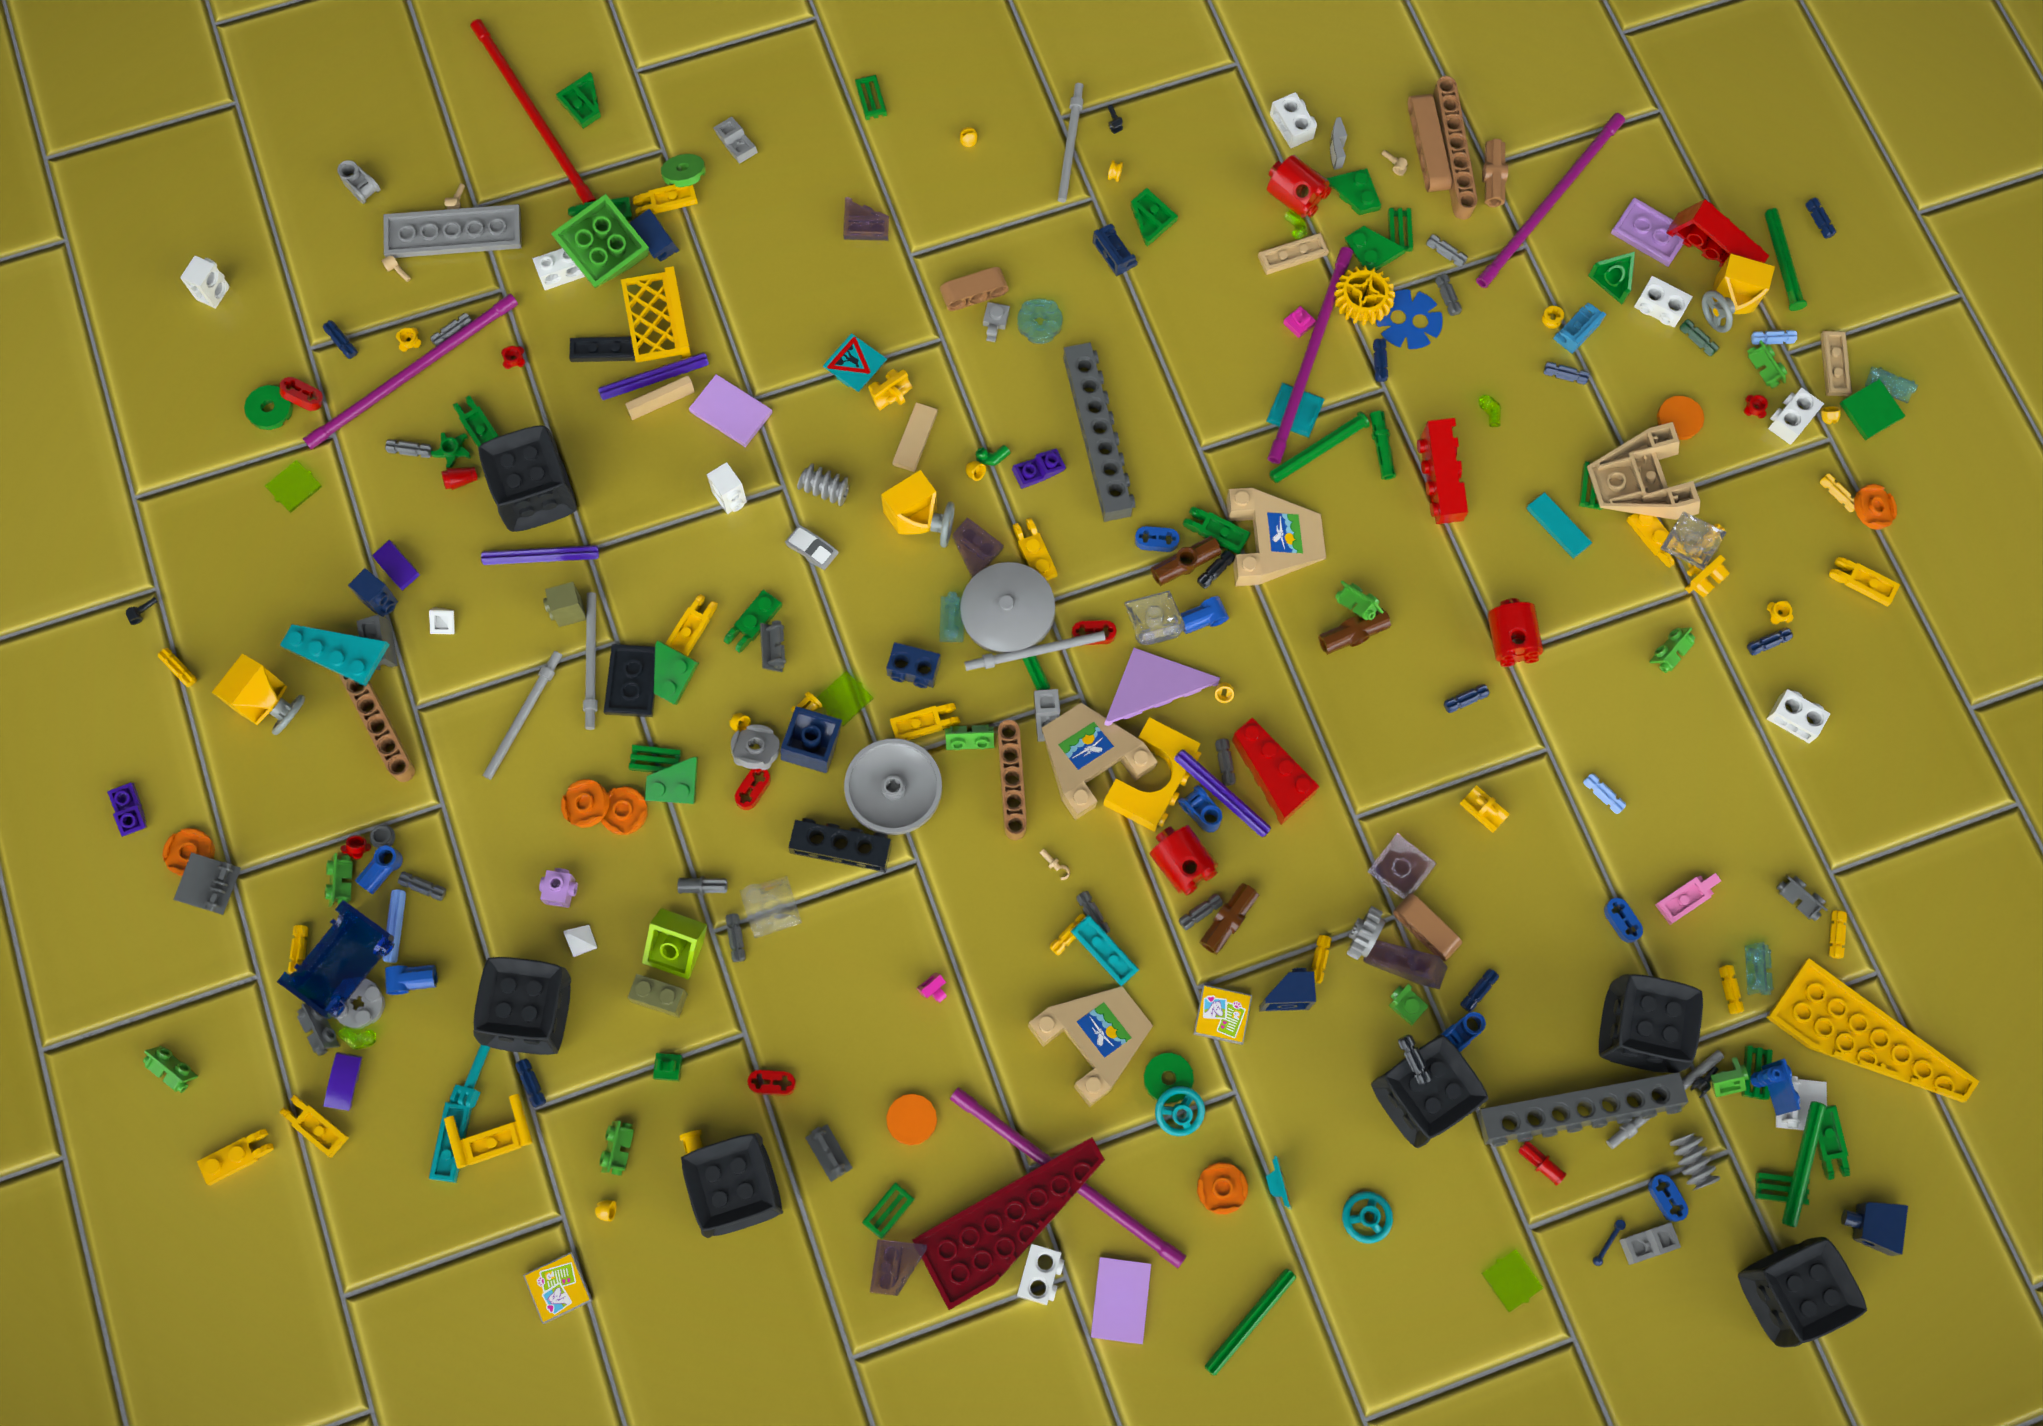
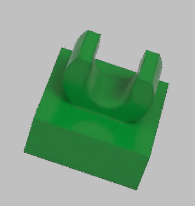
(667, 1067)

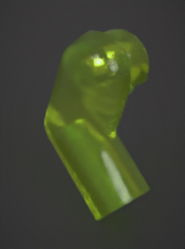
(1298, 223)
(1492, 408)
(357, 1041)

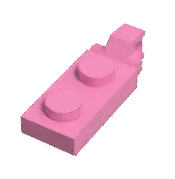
(1687, 898)

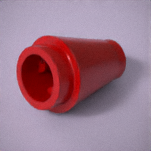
(458, 477)

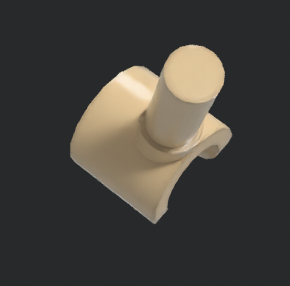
(1399, 164)
(454, 203)
(390, 264)

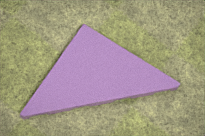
(1152, 683)

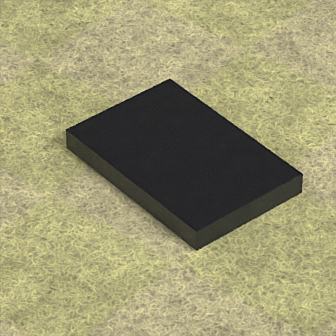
(630, 681)

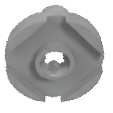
(755, 759)
(370, 1012)

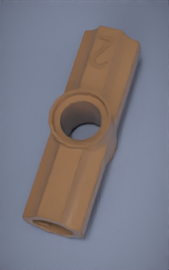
(1495, 173)

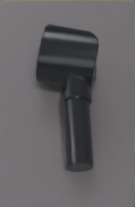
(1116, 123)
(134, 613)
(1704, 1083)

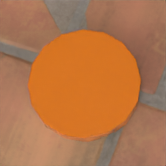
(1684, 414)
(1875, 506)
(585, 803)
(625, 812)
(180, 845)
(911, 1119)
(1222, 1188)

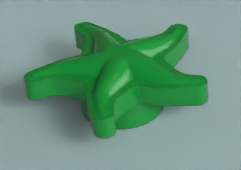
(451, 449)

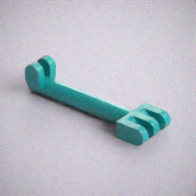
(467, 1094)

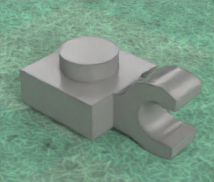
(995, 318)

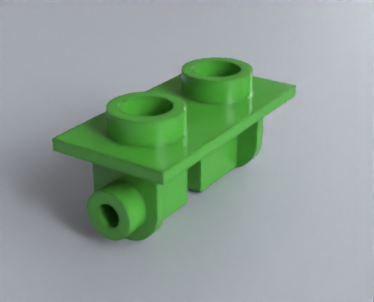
(1773, 371)
(1366, 604)
(1679, 640)
(980, 737)
(338, 870)
(161, 1060)
(613, 1157)

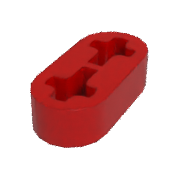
(301, 394)
(1095, 626)
(757, 791)
(771, 1076)

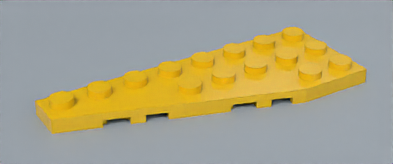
(1846, 1026)

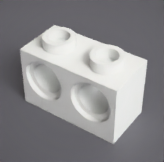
(1290, 121)
(556, 269)
(205, 281)
(1665, 297)
(1795, 415)
(727, 488)
(1796, 721)
(1033, 1272)

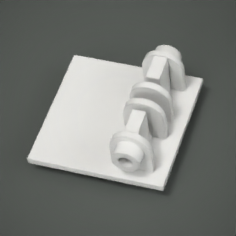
(1808, 1092)

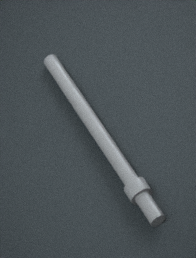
(1076, 106)
(990, 660)
(545, 675)
(590, 705)
(1630, 1128)

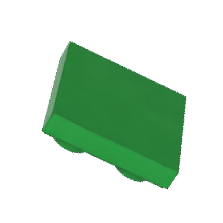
(1872, 409)

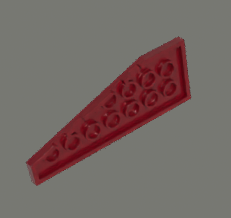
(988, 1237)

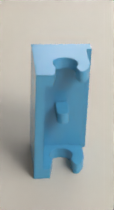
(1579, 328)

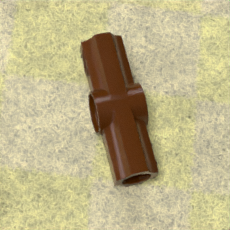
(1174, 567)
(1353, 632)
(1229, 918)

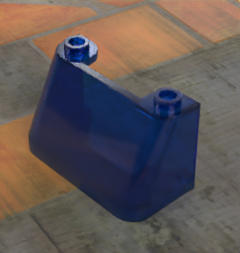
(339, 962)

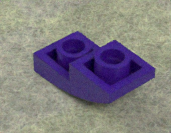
(1039, 469)
(396, 565)
(127, 809)
(342, 1081)

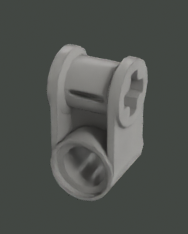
(359, 183)

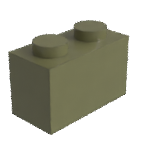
(564, 604)
(657, 995)

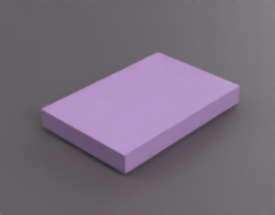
(1646, 231)
(730, 410)
(1120, 1300)

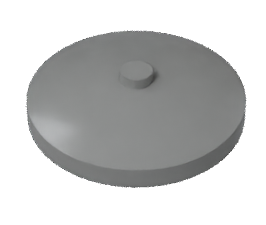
(1007, 607)
(893, 786)

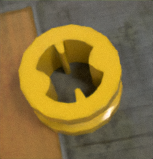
(1115, 171)
(1553, 323)

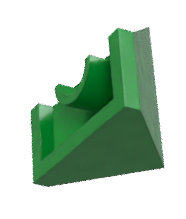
(1615, 275)

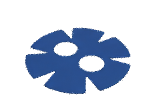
(1415, 336)

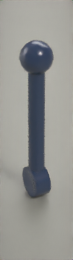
(1619, 1225)

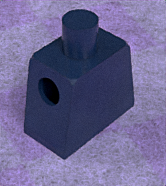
(1878, 1226)

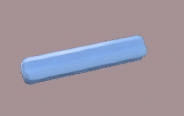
(394, 922)

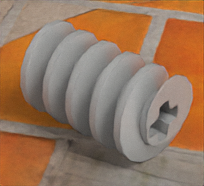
(824, 485)
(1695, 1161)

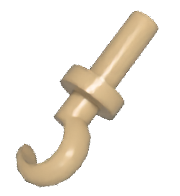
(1054, 863)

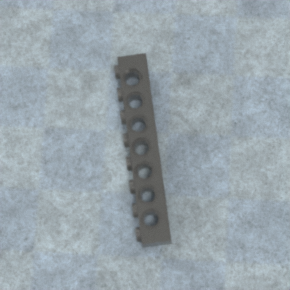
(1111, 506)
(1668, 1086)

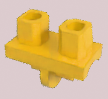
(891, 390)
(1700, 583)
(1484, 808)

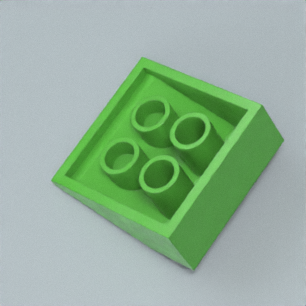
(601, 242)

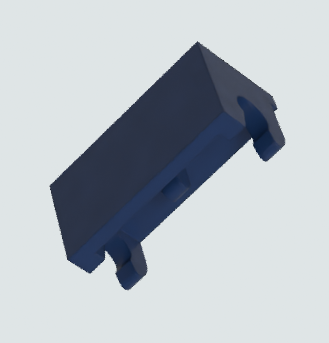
(654, 235)
(1113, 250)

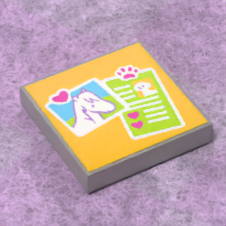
(1222, 1014)
(557, 1288)

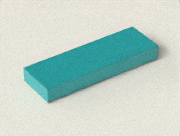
(1559, 525)
(1104, 950)
(443, 1162)

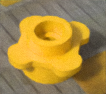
(406, 333)
(1784, 607)

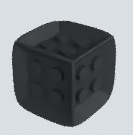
(527, 478)
(522, 1005)
(1651, 1023)
(1436, 1106)
(731, 1185)
(1802, 1292)

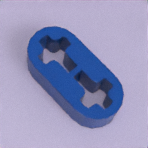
(1157, 539)
(1627, 917)
(1663, 1201)

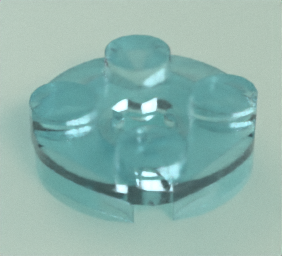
(1039, 308)

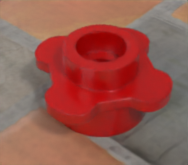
(511, 351)
(1758, 400)
(355, 846)

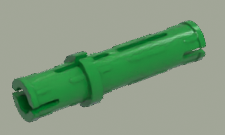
(1381, 437)

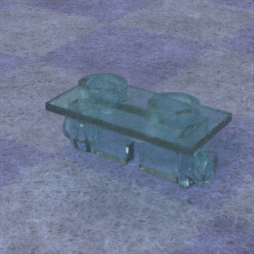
(1896, 386)
(950, 619)
(1757, 960)

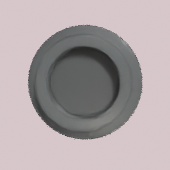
(382, 836)

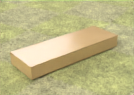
(1293, 253)
(1835, 363)
(660, 397)
(915, 437)

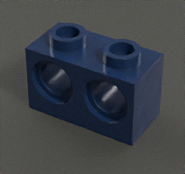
(373, 593)
(916, 659)

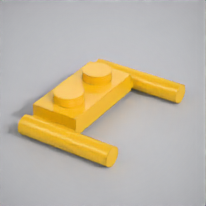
(491, 1142)

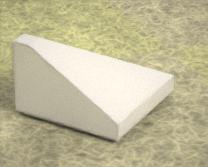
(441, 621)
(580, 940)

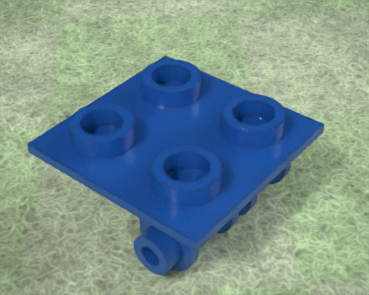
(1778, 1078)

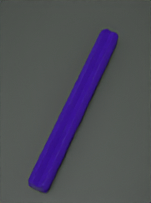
(653, 376)
(540, 555)
(1222, 793)

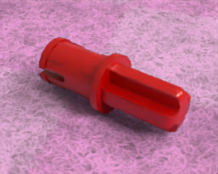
(1542, 1162)

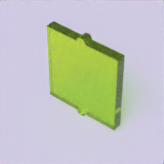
(293, 486)
(844, 698)
(1512, 1280)

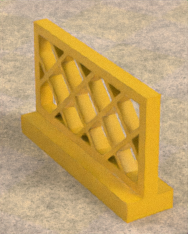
(675, 316)

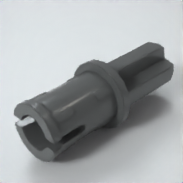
(702, 885)

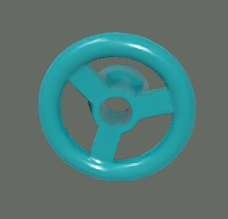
(1184, 1119)
(1348, 1220)

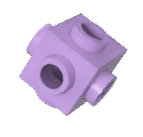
(558, 888)

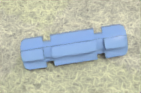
(1774, 337)
(1604, 793)

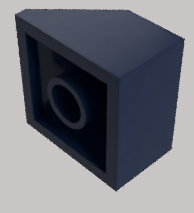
(810, 739)
(1292, 993)

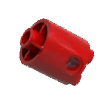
(1290, 182)
(1515, 632)
(1177, 852)

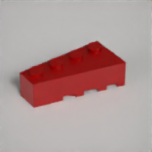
(1714, 234)
(1443, 471)
(1274, 770)

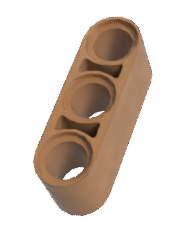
(974, 288)
(1427, 927)

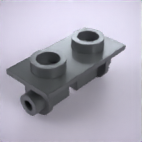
(772, 651)
(1810, 904)
(323, 1035)
(828, 1152)

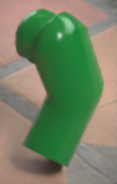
(991, 458)

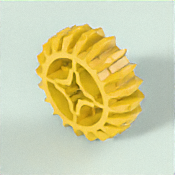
(1376, 302)

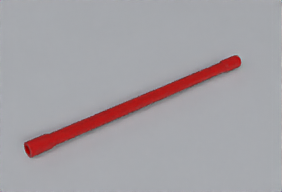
(485, 38)

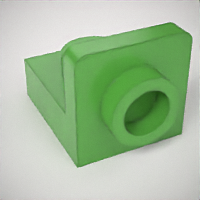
(1407, 1004)
(1730, 1081)

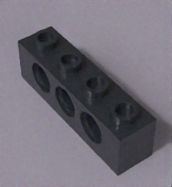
(875, 860)

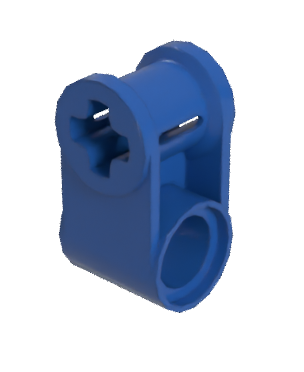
(1198, 806)
(1460, 1034)

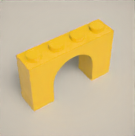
(1150, 807)

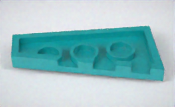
(342, 653)

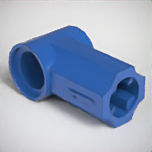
(1210, 613)
(377, 870)
(402, 979)

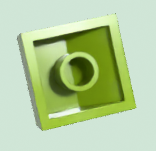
(674, 943)

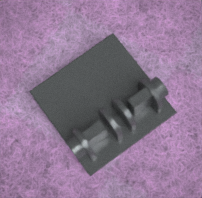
(207, 883)

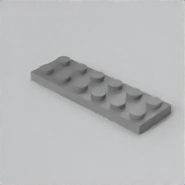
(452, 231)

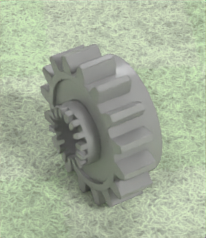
(1365, 933)

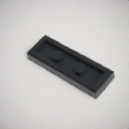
(601, 349)

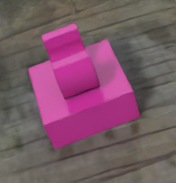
(1299, 322)
(932, 987)

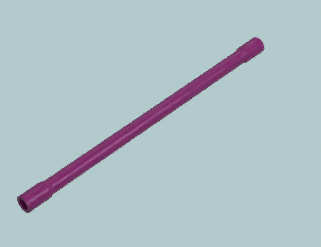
(1493, 269)
(322, 433)
(1279, 444)
(1163, 1248)

